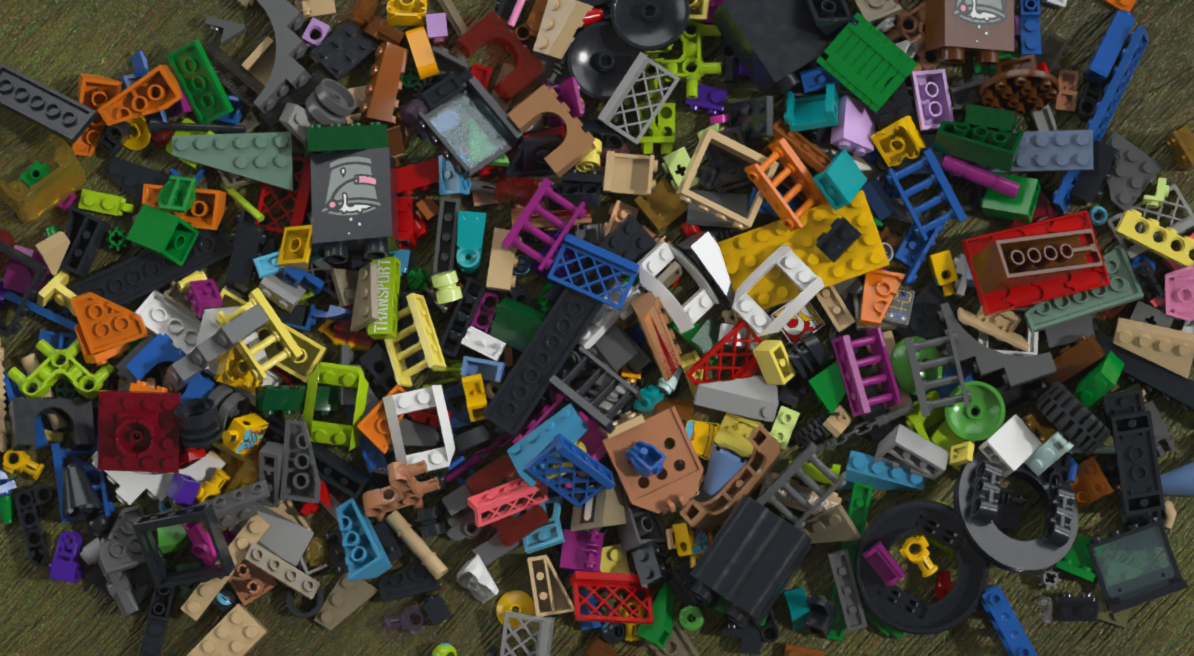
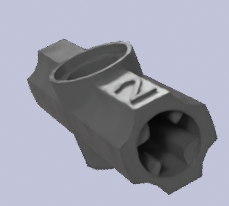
(120, 589)

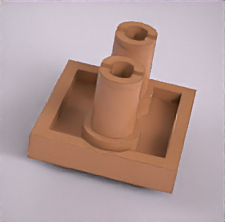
(250, 582)

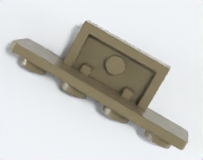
(281, 571)

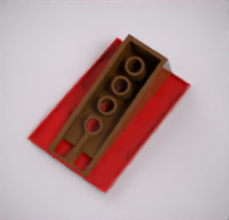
(1036, 263)

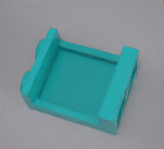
(812, 111)
(840, 180)

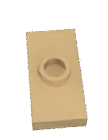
(838, 421)

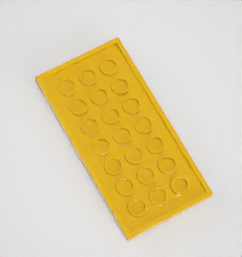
(750, 249)

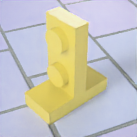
(57, 290)

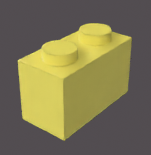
(774, 362)

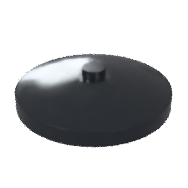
(650, 23)
(600, 60)

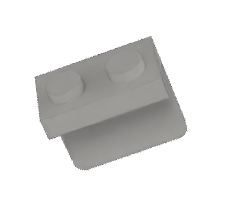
(281, 291)

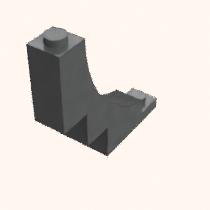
(412, 433)

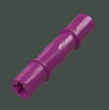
(980, 176)

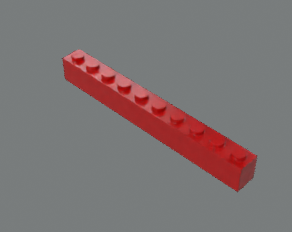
(426, 173)

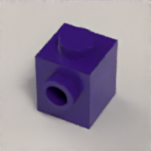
(183, 489)

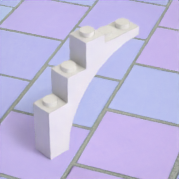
(134, 483)

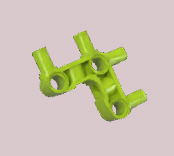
(691, 57)
(49, 372)

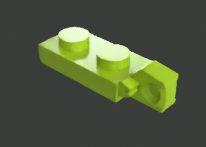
(104, 203)

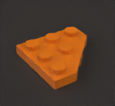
(106, 322)

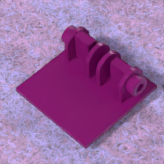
(582, 550)

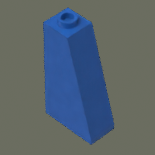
(1109, 46)

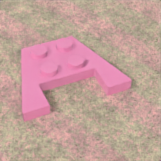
(1180, 293)

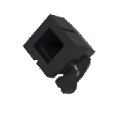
(791, 392)
(440, 474)

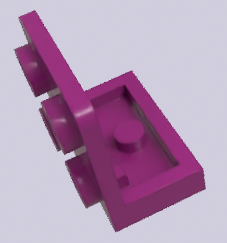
(569, 93)

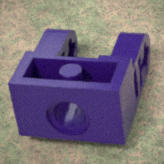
(66, 563)

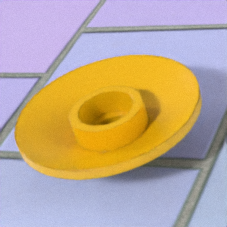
(139, 138)
(511, 599)

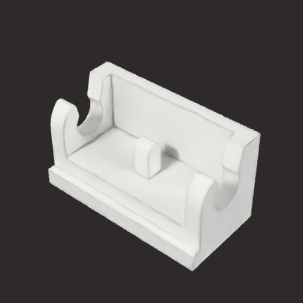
(483, 343)

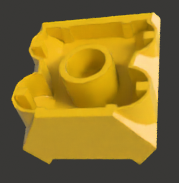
(406, 12)
(899, 141)
(235, 371)

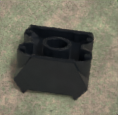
(1010, 396)

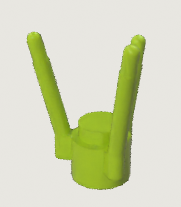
(455, 370)

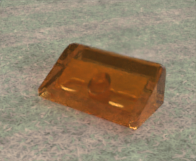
(684, 407)

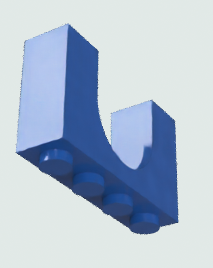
(161, 350)

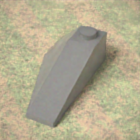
(739, 396)

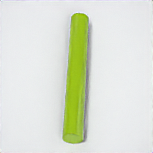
(243, 202)

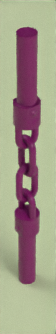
(475, 459)

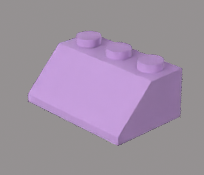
(931, 99)

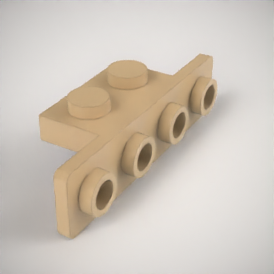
(997, 325)

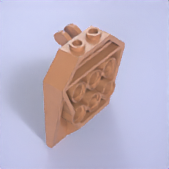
(675, 486)

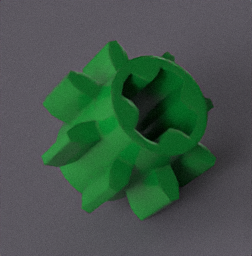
(113, 235)
(418, 279)

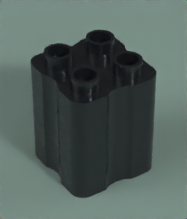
(749, 563)

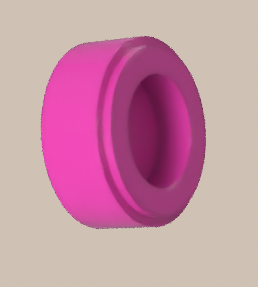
(719, 119)

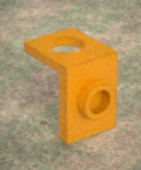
(630, 376)

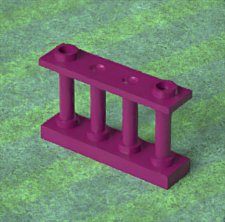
(534, 207)
(851, 376)

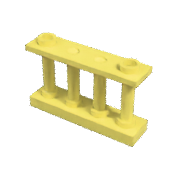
(278, 334)
(427, 341)

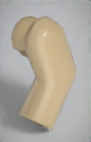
(1170, 513)

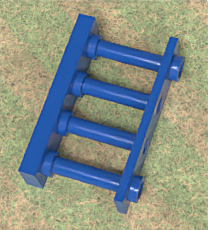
(946, 194)
(59, 455)
(1006, 623)

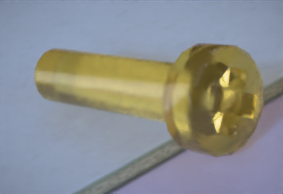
(898, 266)

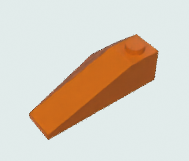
(94, 92)
(146, 96)
(203, 214)

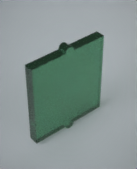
(707, 337)

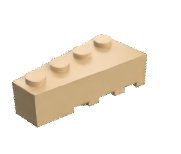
(1158, 344)

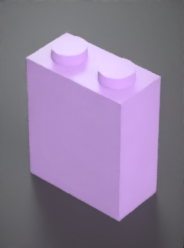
(854, 127)

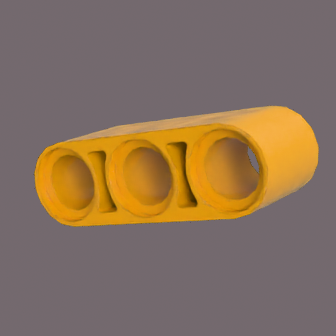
(422, 52)

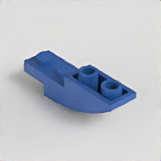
(1029, 27)

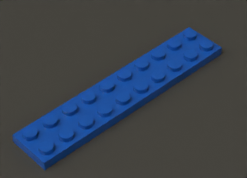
(1106, 108)

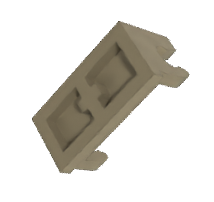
(179, 298)

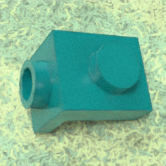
(650, 396)

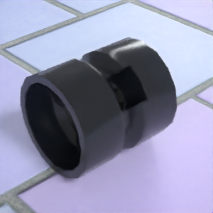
(431, 522)

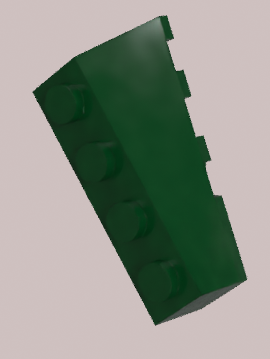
(344, 138)
(979, 144)
(290, 399)

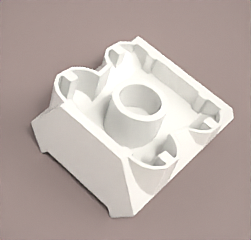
(477, 579)

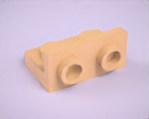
(618, 213)

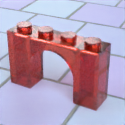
(494, 31)
(510, 529)

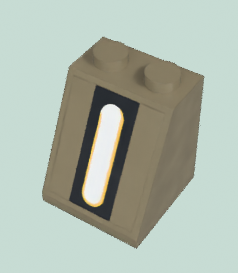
(601, 510)

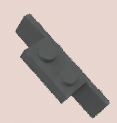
(238, 504)

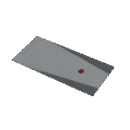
(282, 538)

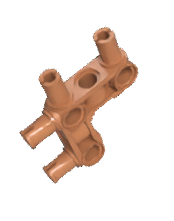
(915, 35)
(402, 487)

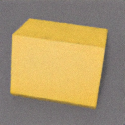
(296, 247)

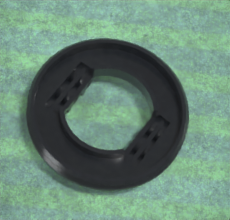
(976, 506)
(896, 606)

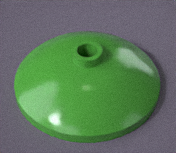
(902, 369)
(989, 417)

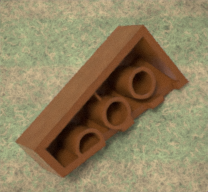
(384, 84)

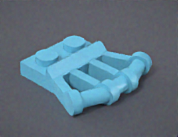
(548, 534)

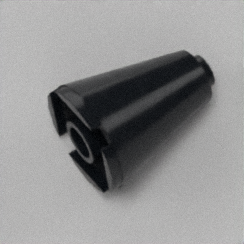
(79, 495)

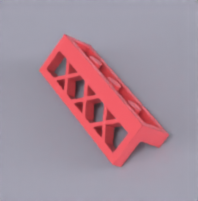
(506, 494)

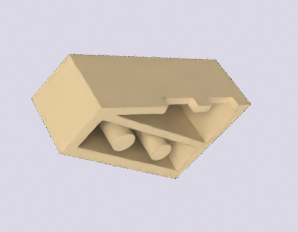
(559, 25)
(501, 263)
(547, 588)

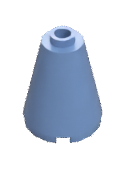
(721, 469)
(1179, 481)

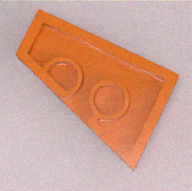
(878, 294)

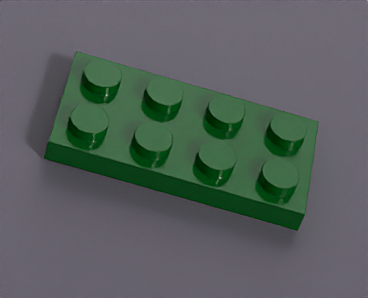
(199, 82)

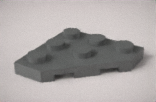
(1130, 174)
(122, 546)

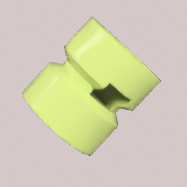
(446, 286)

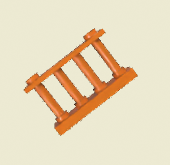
(803, 182)

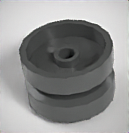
(330, 103)
(229, 404)

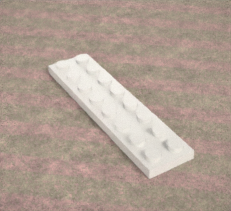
(166, 317)

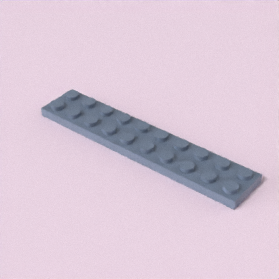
(1037, 153)

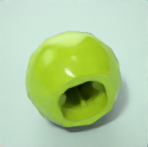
(444, 649)

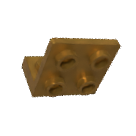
(1182, 144)
(661, 206)
(1039, 425)

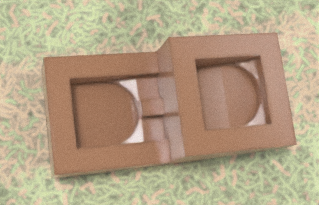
(1067, 90)

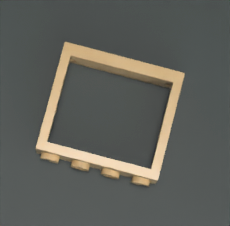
(708, 206)

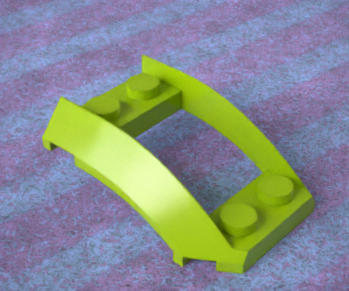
(331, 432)

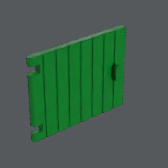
(867, 62)

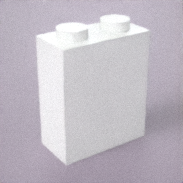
(1010, 445)

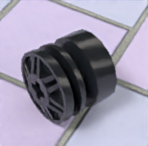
(808, 355)
(198, 422)

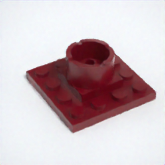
(142, 413)

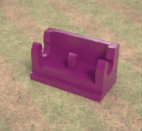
(884, 564)

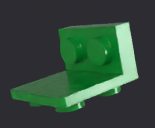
(1077, 560)

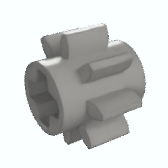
(1055, 579)

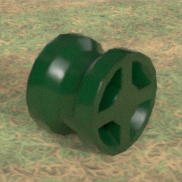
(410, 75)
(66, 391)

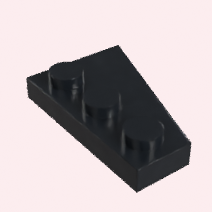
(408, 582)

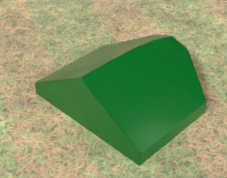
(177, 194)

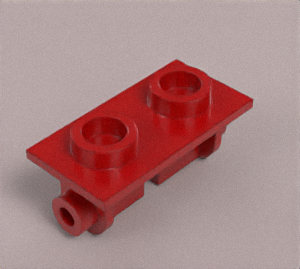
(422, 415)

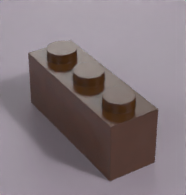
(1075, 359)

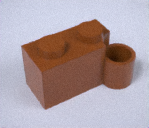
(533, 22)

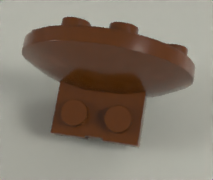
(1019, 86)

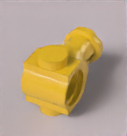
(22, 464)
(211, 488)
(920, 555)
(631, 629)

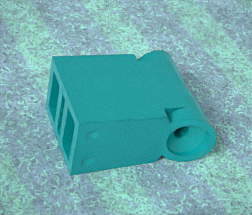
(470, 241)

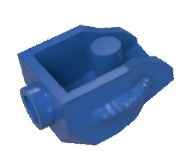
(646, 459)

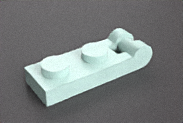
(1048, 453)

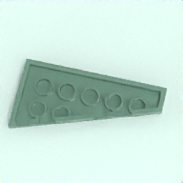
(249, 155)
(1122, 290)

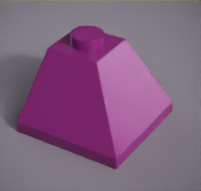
(19, 275)

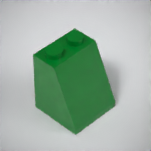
(163, 234)
(828, 388)

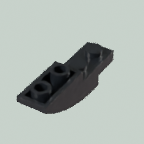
(158, 621)

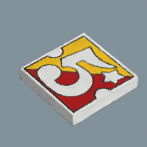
(800, 323)

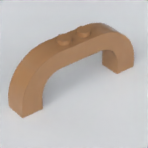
(759, 466)

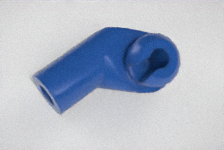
(1072, 471)

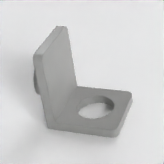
(303, 566)

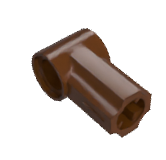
(379, 29)
(599, 648)

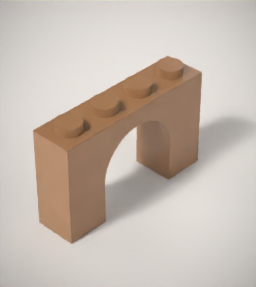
(544, 104)

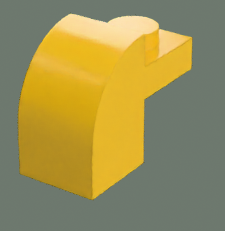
(475, 396)

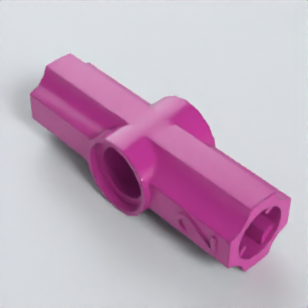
(202, 543)

